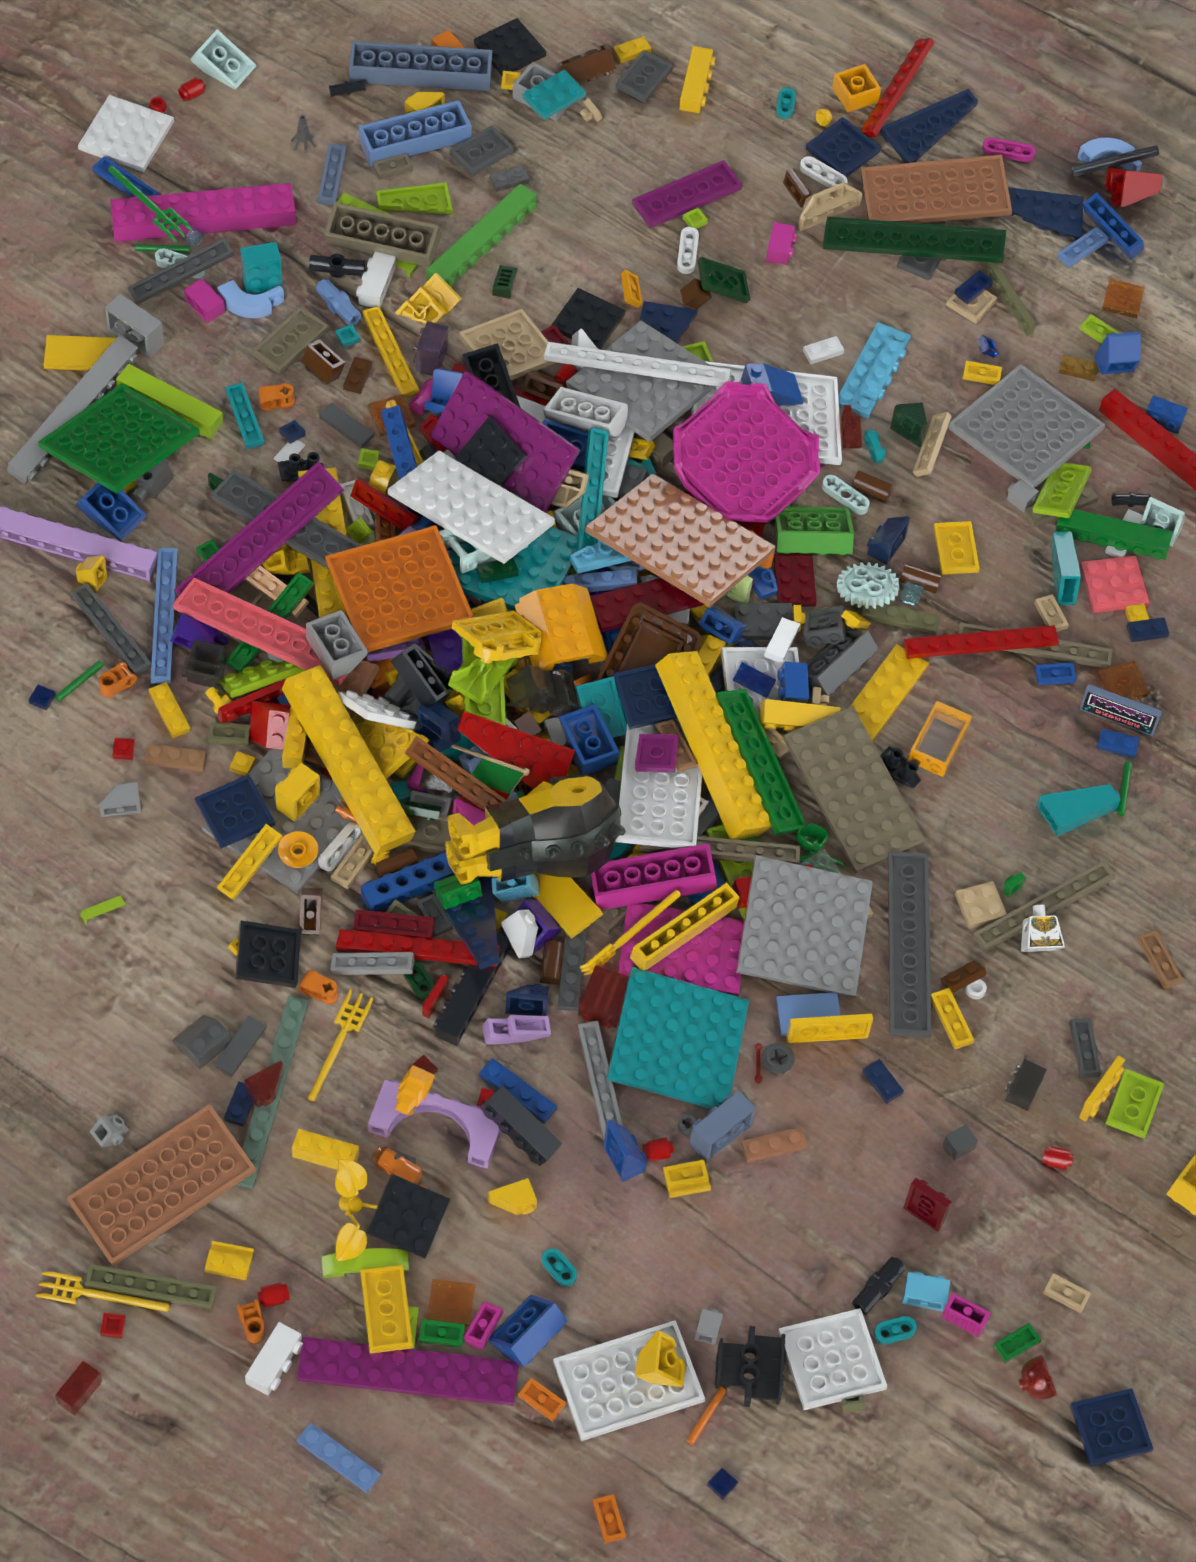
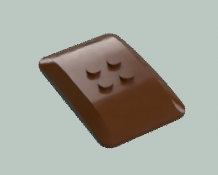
(646, 640)

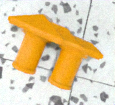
(413, 1089)

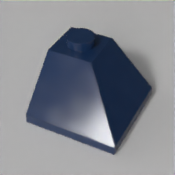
(528, 1000)

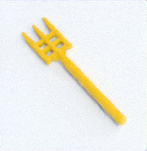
(609, 951)
(346, 1026)
(78, 1290)

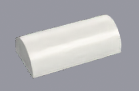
(587, 411)

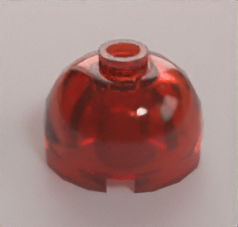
(1037, 1379)

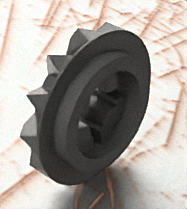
(783, 1051)

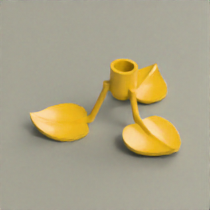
(348, 1180)

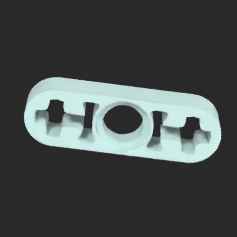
(173, 257)
(841, 486)

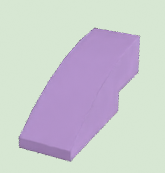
(516, 1029)

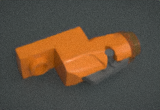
(397, 1163)

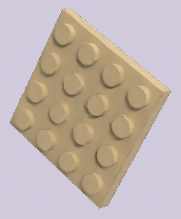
(518, 340)

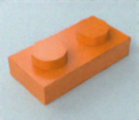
(542, 1399)
(609, 1519)

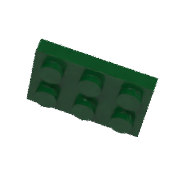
(723, 280)

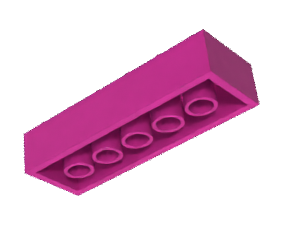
(654, 877)

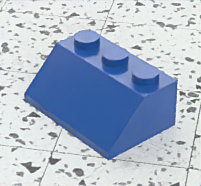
(528, 1329)

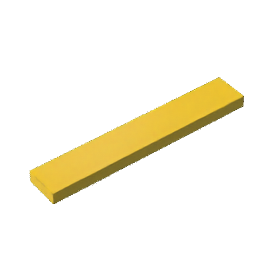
(390, 351)

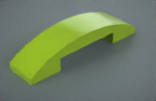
(368, 1259)

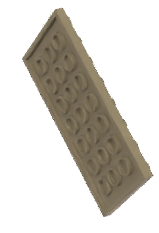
(854, 789)

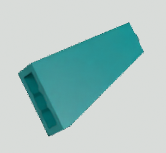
(1065, 568)
(1077, 807)

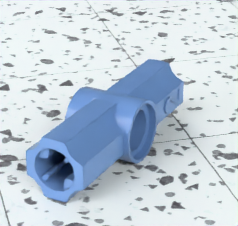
(338, 302)

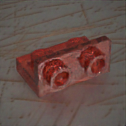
(851, 428)

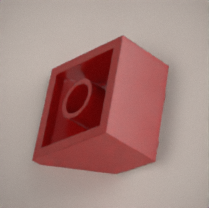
(269, 724)

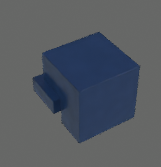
(438, 726)

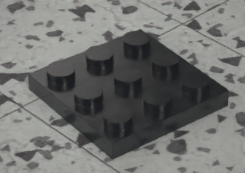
(511, 46)
(592, 314)
(492, 453)
(268, 954)
(408, 1216)

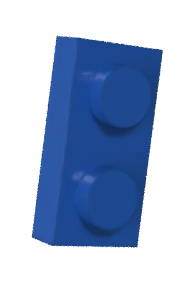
(1055, 674)
(1118, 743)

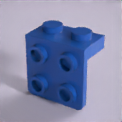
(442, 389)

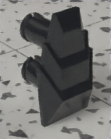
(289, 468)
(899, 768)

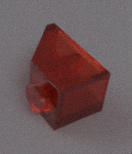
(265, 1084)

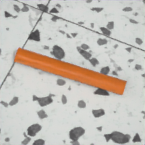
(706, 1415)

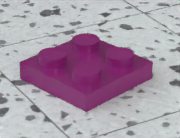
(657, 753)

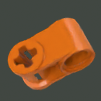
(275, 397)
(118, 677)
(319, 987)
(251, 1317)

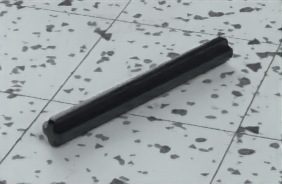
(1115, 160)

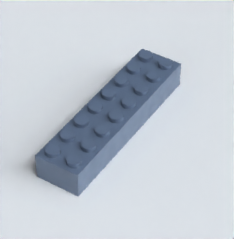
(420, 66)

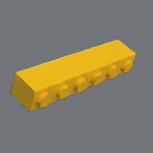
(684, 927)

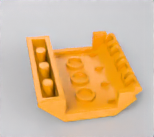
(566, 625)

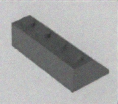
(838, 661)

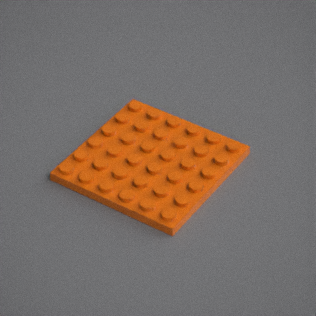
(398, 588)

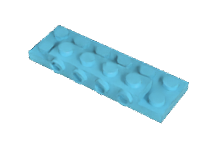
(874, 369)

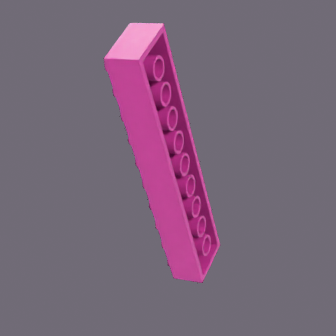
(207, 211)

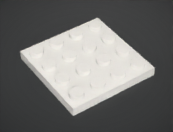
(126, 133)
(755, 658)
(832, 1359)

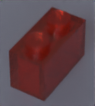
(78, 1388)

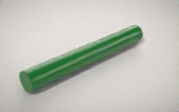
(153, 248)
(78, 681)
(1124, 788)

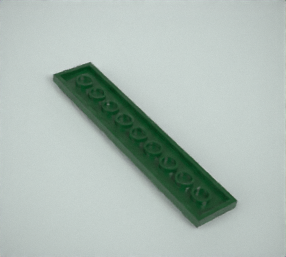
(914, 239)

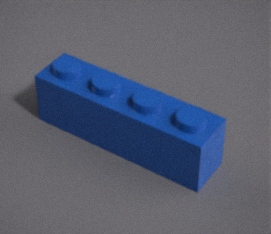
(1113, 226)

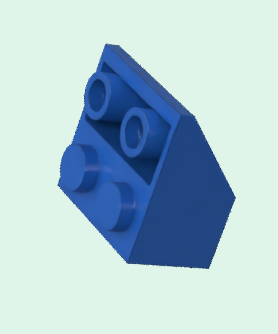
(1119, 353)

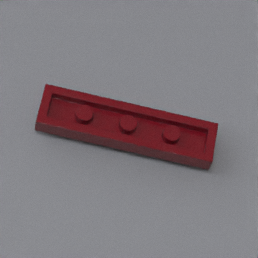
(394, 924)

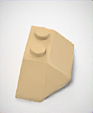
(828, 203)
(571, 488)

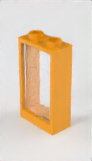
(940, 738)

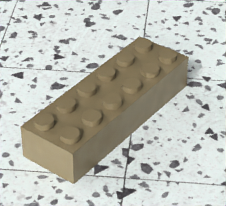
(383, 233)

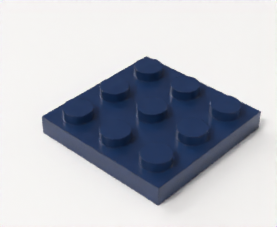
(843, 147)
(643, 697)
(234, 811)
(1111, 1427)

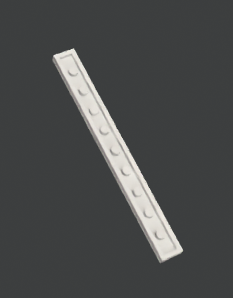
(636, 364)

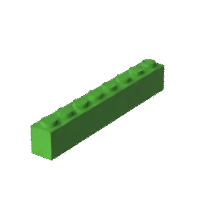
(484, 235)

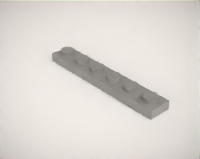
(597, 1070)

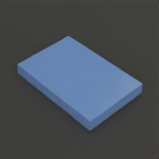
(804, 1007)

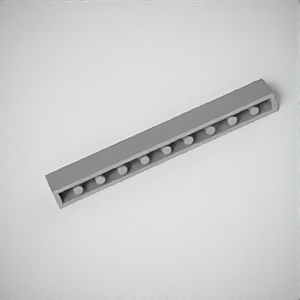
(86, 392)

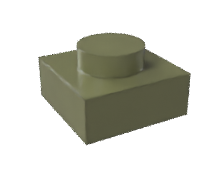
(853, 1404)

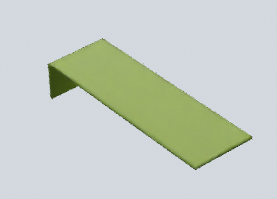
(102, 908)

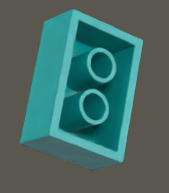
(261, 268)

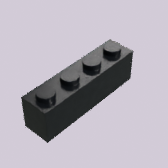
(520, 1126)

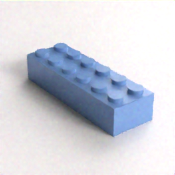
(415, 132)

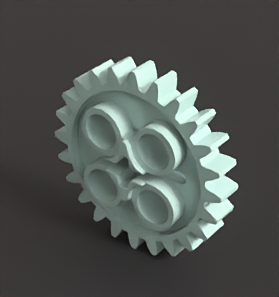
(868, 585)

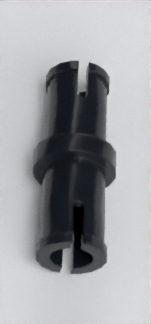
(347, 88)
(1130, 499)

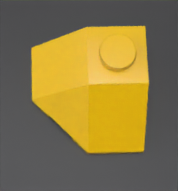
(659, 1362)

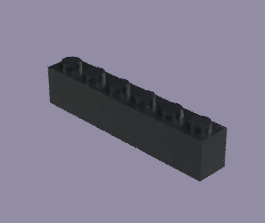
(467, 997)

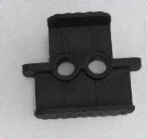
(765, 1368)

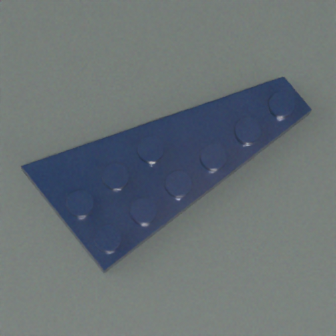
(923, 129)
(1049, 210)
(667, 319)
(477, 925)

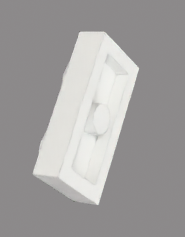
(823, 350)

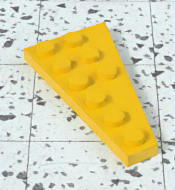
(386, 743)

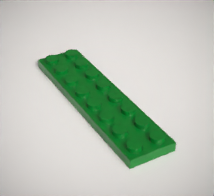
(761, 762)

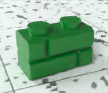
(451, 892)

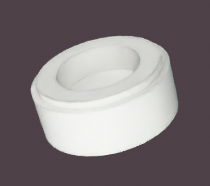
(976, 989)

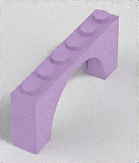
(480, 1130)

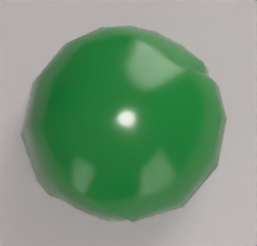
(812, 837)

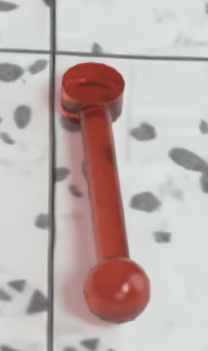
(758, 1078)

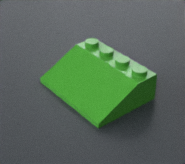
(814, 530)

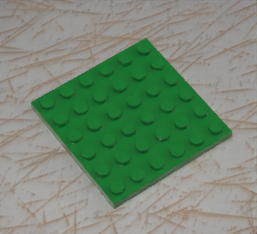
(119, 438)

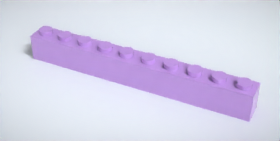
(76, 543)

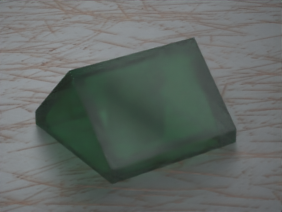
(910, 422)

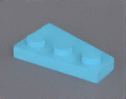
(596, 557)

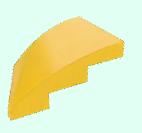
(430, 301)
(287, 562)

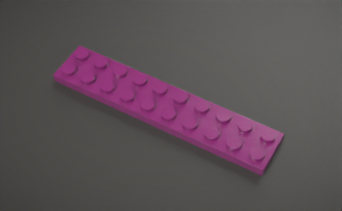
(268, 531)
(408, 1371)

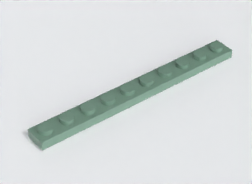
(264, 1116)

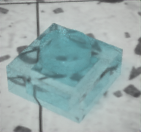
(911, 593)

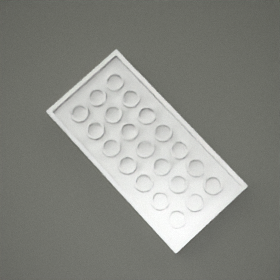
(471, 506)
(658, 806)

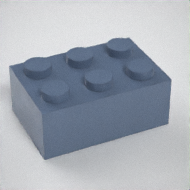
(722, 1125)

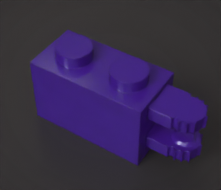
(189, 629)

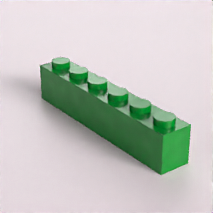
(1117, 533)

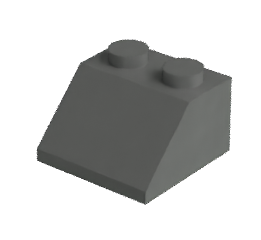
(203, 1040)

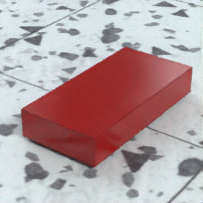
(435, 996)

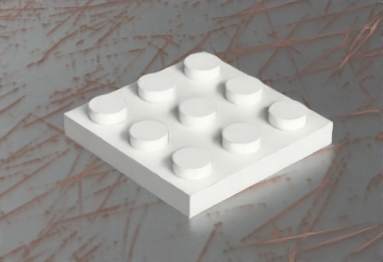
(376, 710)

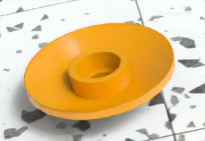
(296, 842)

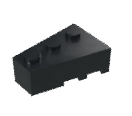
(422, 675)

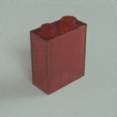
(603, 997)

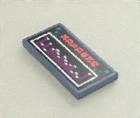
(1120, 710)

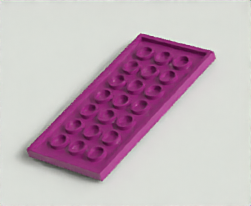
(547, 452)

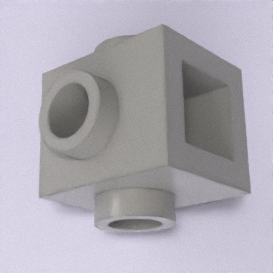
(109, 1131)

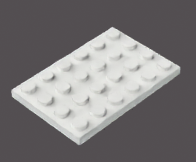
(609, 1396)

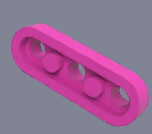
(1009, 149)

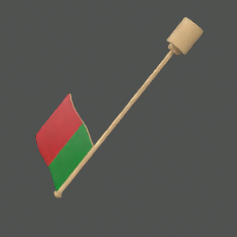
(495, 774)

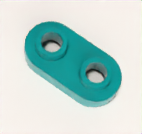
(785, 103)
(872, 442)
(560, 1268)
(894, 1331)

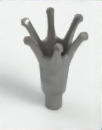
(303, 134)

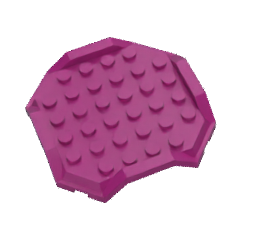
(744, 454)

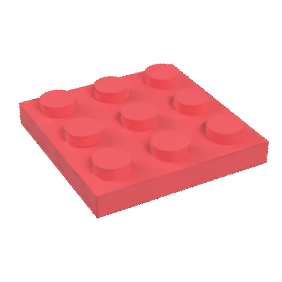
(1114, 583)

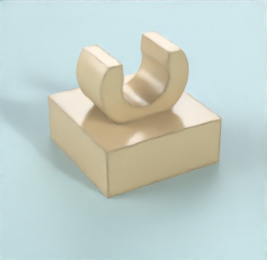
(590, 111)
(816, 698)

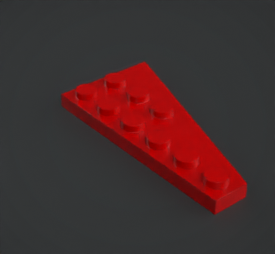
(517, 748)

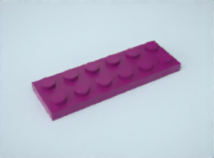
(686, 194)

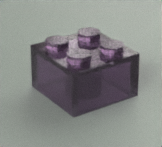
(431, 348)

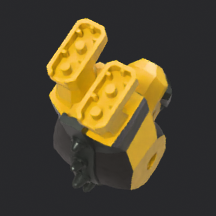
(552, 831)

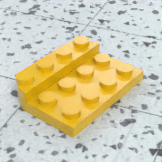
(500, 636)

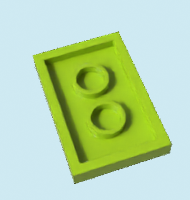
(1134, 1103)

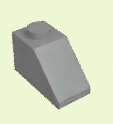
(121, 800)

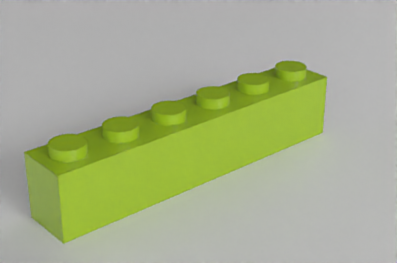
(176, 401)

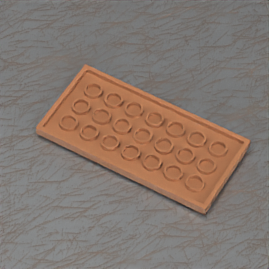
(937, 190)
(161, 1185)

